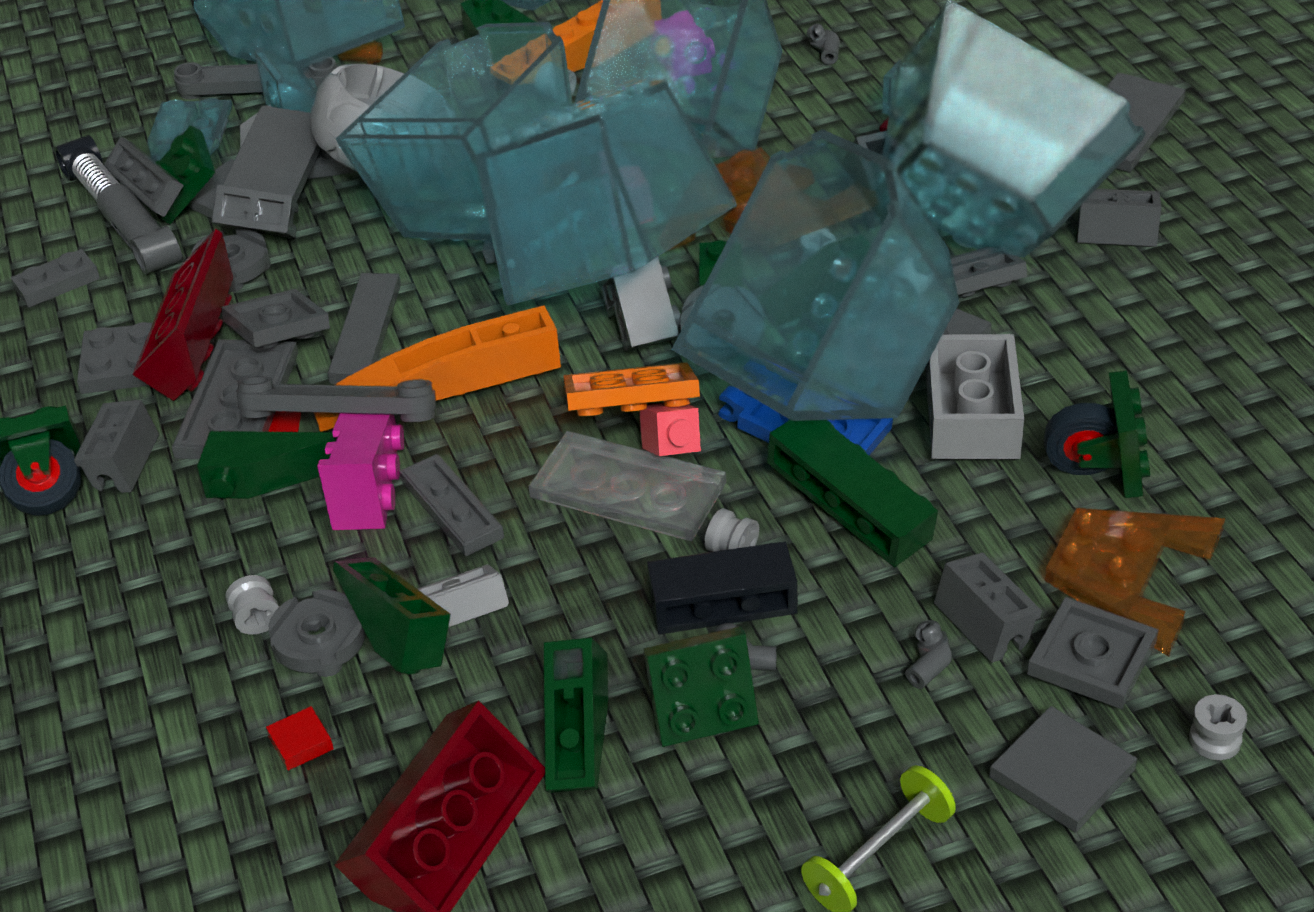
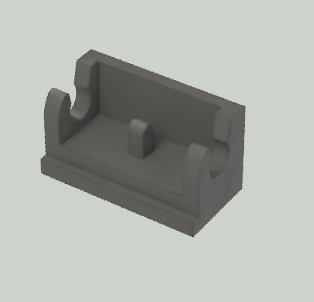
(255, 211)
(1120, 217)
(117, 444)
(986, 605)

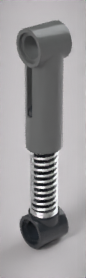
(150, 243)

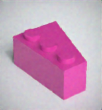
(361, 470)

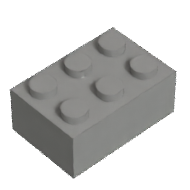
(975, 398)

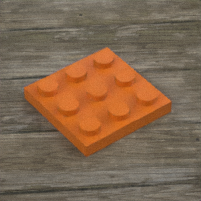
(631, 388)

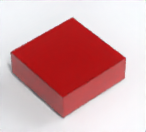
(299, 738)

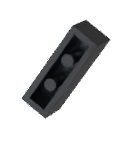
(722, 587)

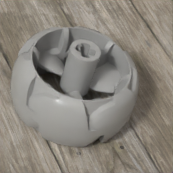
(343, 99)

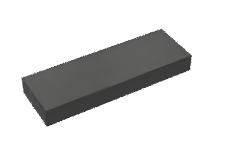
(452, 505)

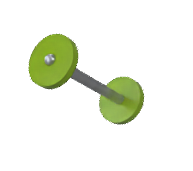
(925, 795)

